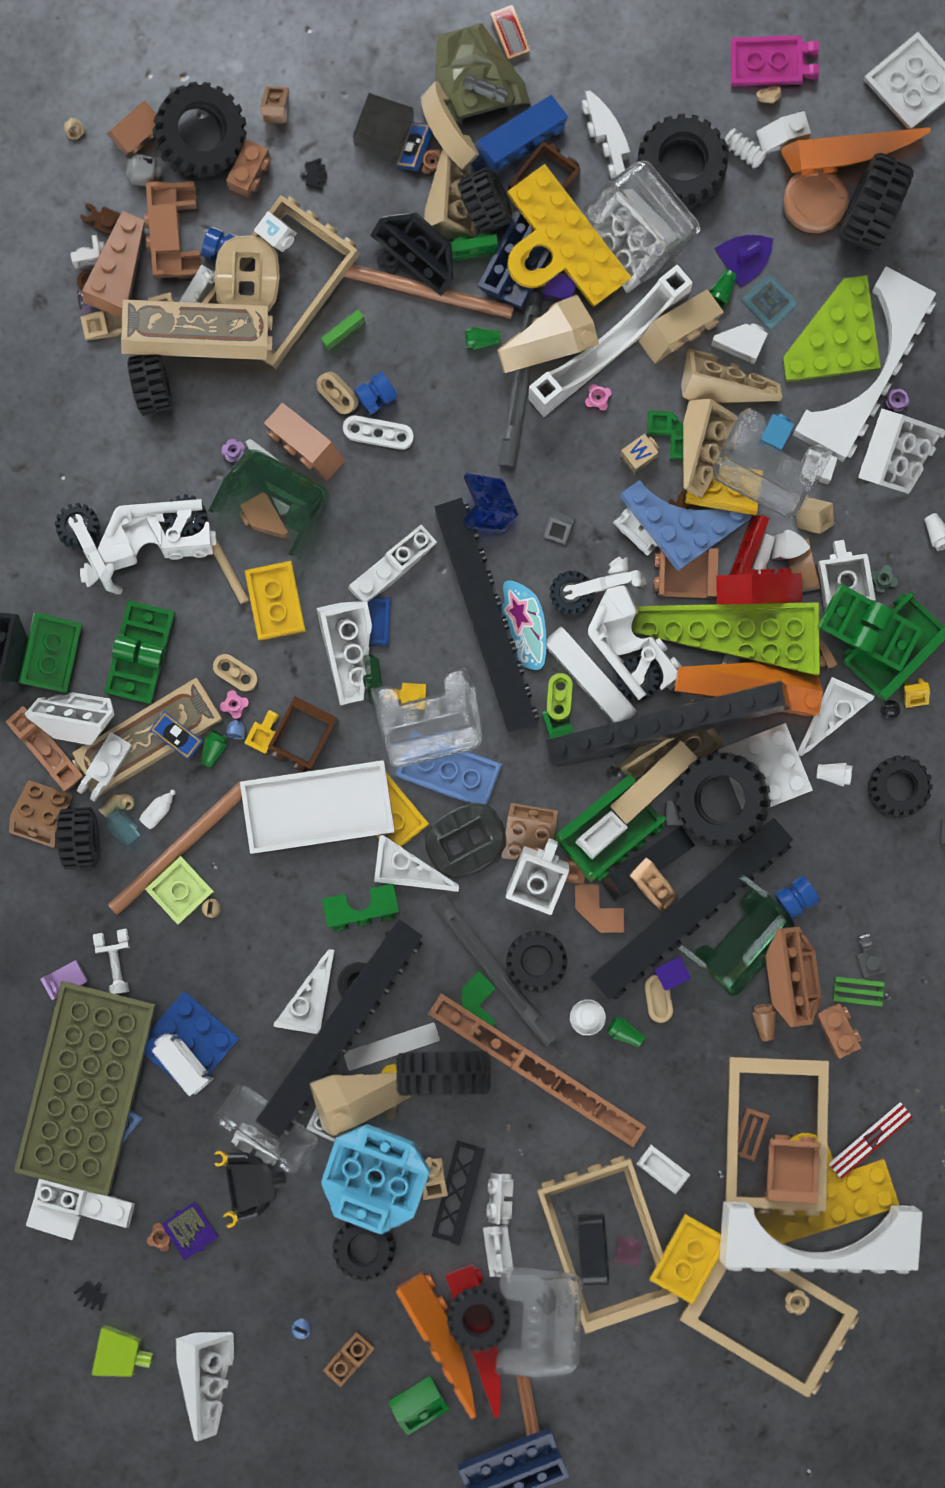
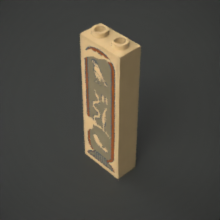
(195, 329)
(187, 705)

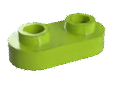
(559, 698)

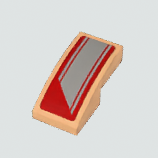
(509, 32)

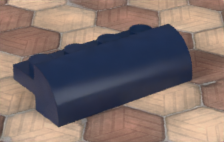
(496, 279)
(521, 1464)

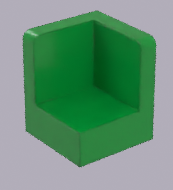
(557, 729)

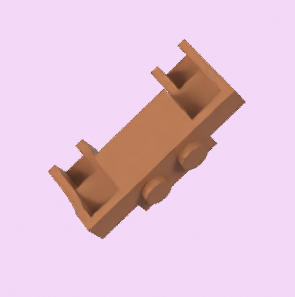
(163, 221)

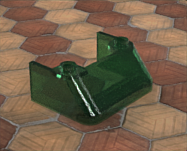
(283, 483)
(744, 948)

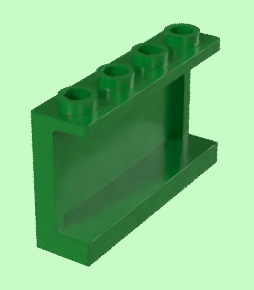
(883, 679)
(638, 828)

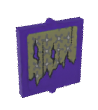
(189, 1231)

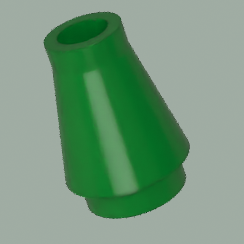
(723, 288)
(480, 337)
(213, 746)
(624, 1031)

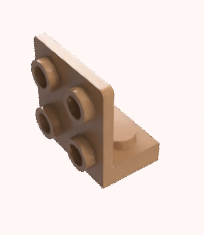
(37, 813)
(529, 828)

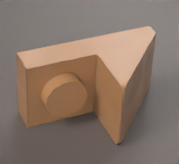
(274, 104)

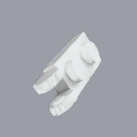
(105, 764)

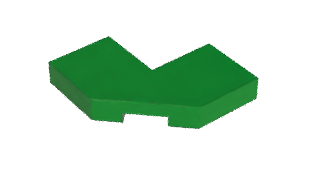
(667, 424)
(475, 993)

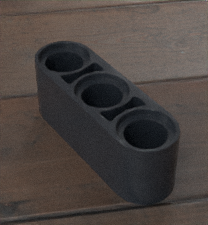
(593, 1249)

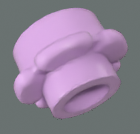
(903, 400)
(230, 444)

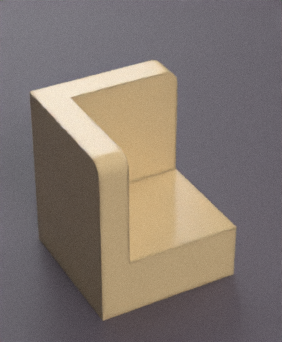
(815, 516)

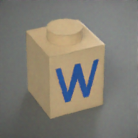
(640, 453)

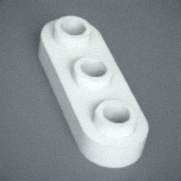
(369, 426)

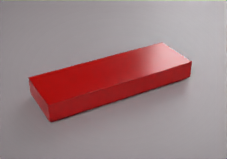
(749, 544)

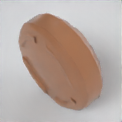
(815, 201)

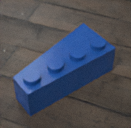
(520, 136)

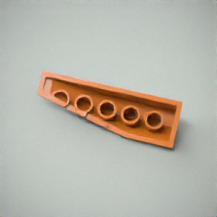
(843, 151)
(722, 679)
(430, 1319)

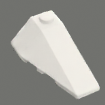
(346, 639)
(203, 1369)

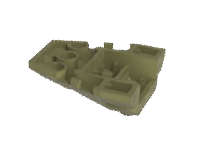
(475, 53)

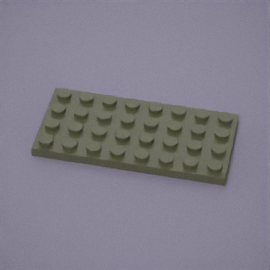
(85, 1088)

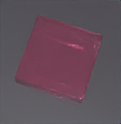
(628, 1251)

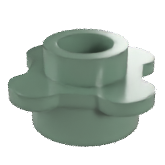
(877, 579)

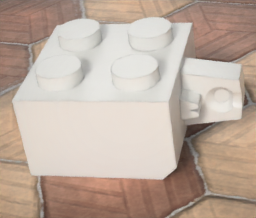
(846, 570)
(538, 878)

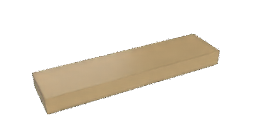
(653, 782)

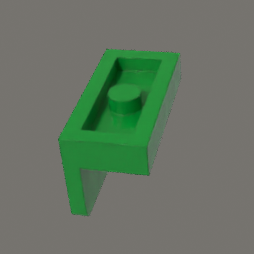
(418, 1405)

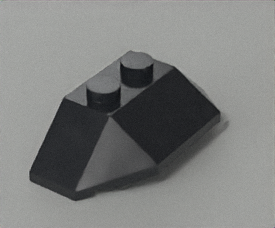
(418, 248)
(12, 651)

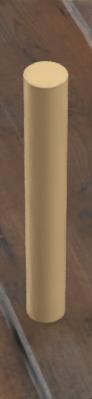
(229, 573)

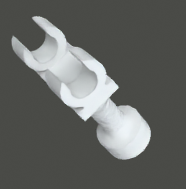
(118, 986)

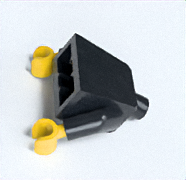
(249, 1185)

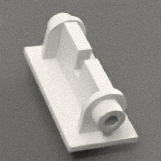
(200, 286)
(631, 528)
(246, 1145)
(497, 1209)
(497, 1249)

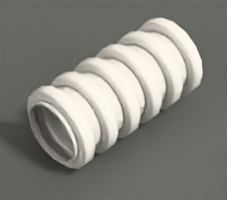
(744, 148)

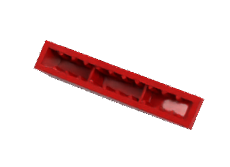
(478, 1319)

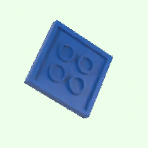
(197, 1029)

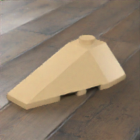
(445, 205)
(353, 1099)

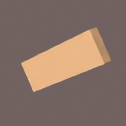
(654, 885)

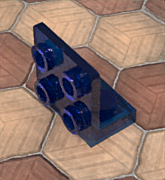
(493, 504)

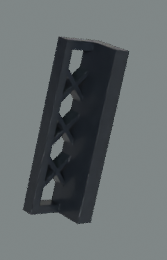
(467, 1194)

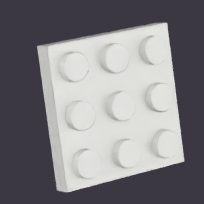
(910, 81)
(777, 759)

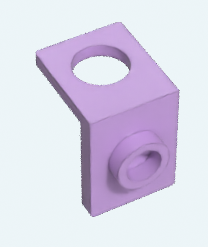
(70, 973)

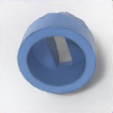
(236, 730)
(304, 1324)

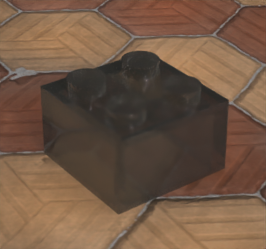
(383, 126)

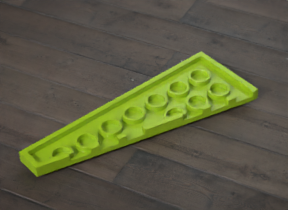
(763, 633)

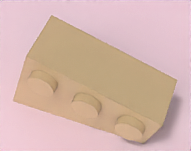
(680, 326)

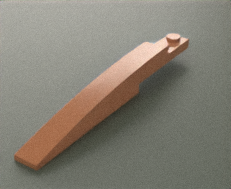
(536, 1070)

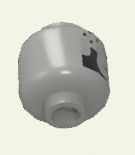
(142, 170)

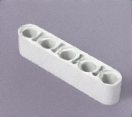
(589, 676)

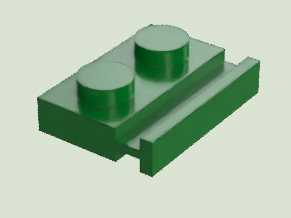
(468, 248)

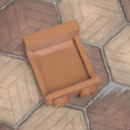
(692, 582)
(793, 1170)

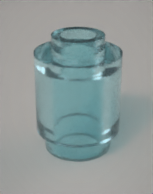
(123, 827)

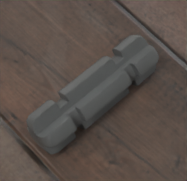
(485, 88)

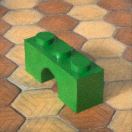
(382, 904)

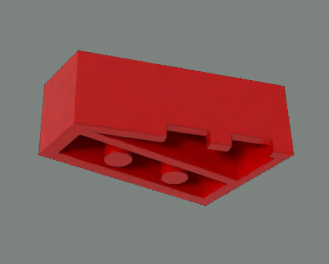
(759, 588)

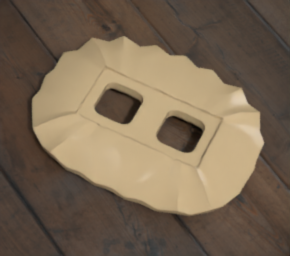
(229, 275)

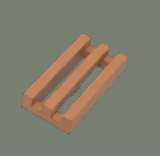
(757, 1114)

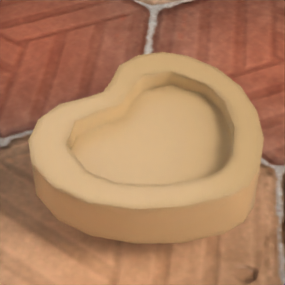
(769, 94)

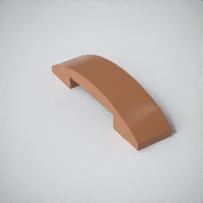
(45, 750)

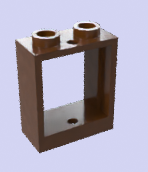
(553, 154)
(312, 711)

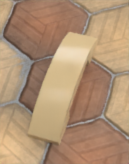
(445, 129)
(106, 325)

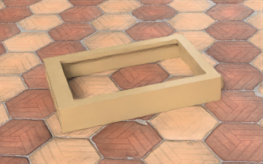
(326, 233)
(785, 1067)
(629, 1308)
(692, 1312)

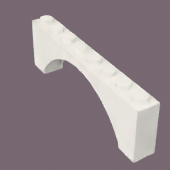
(904, 307)
(562, 382)
(888, 1247)

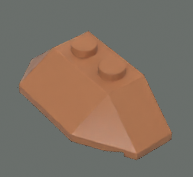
(793, 976)

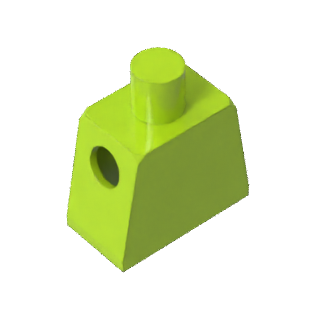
(119, 1353)

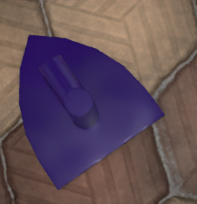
(745, 256)

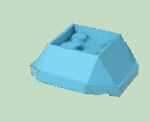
(372, 1201)

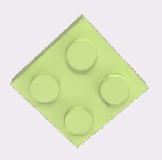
(179, 890)

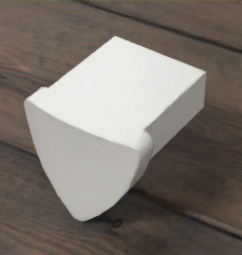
(788, 546)

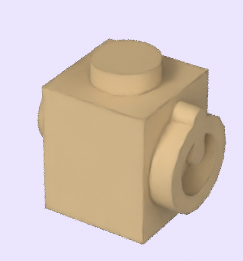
(435, 1178)

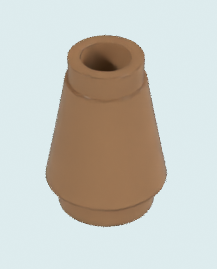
(765, 1020)

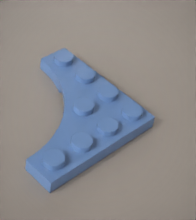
(680, 531)

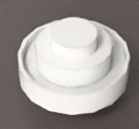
(587, 1017)

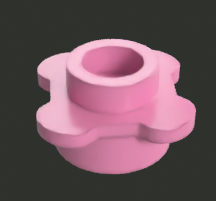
(594, 391)
(238, 709)

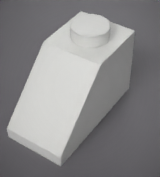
(783, 132)
(741, 341)

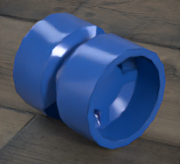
(212, 243)
(375, 393)
(797, 897)

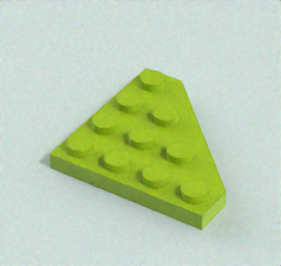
(838, 337)

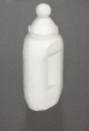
(157, 810)

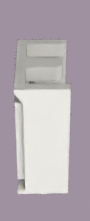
(181, 1063)

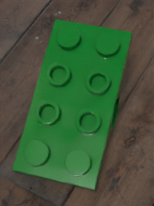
(870, 627)
(139, 652)

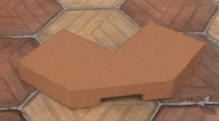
(602, 919)

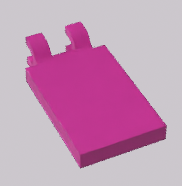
(772, 60)

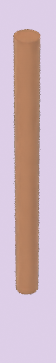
(422, 289)
(177, 849)

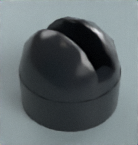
(890, 715)

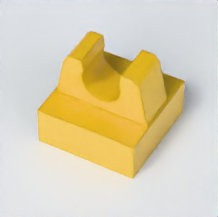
(916, 694)

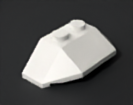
(72, 716)

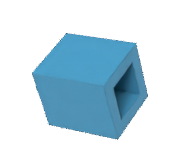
(777, 431)

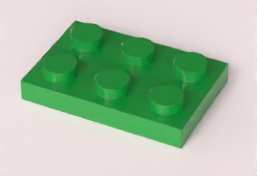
(50, 652)

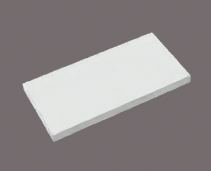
(317, 807)

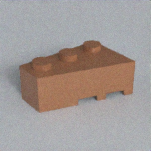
(304, 441)

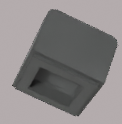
(559, 527)
(671, 816)

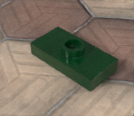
(372, 679)

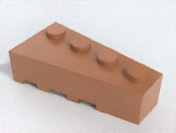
(116, 266)

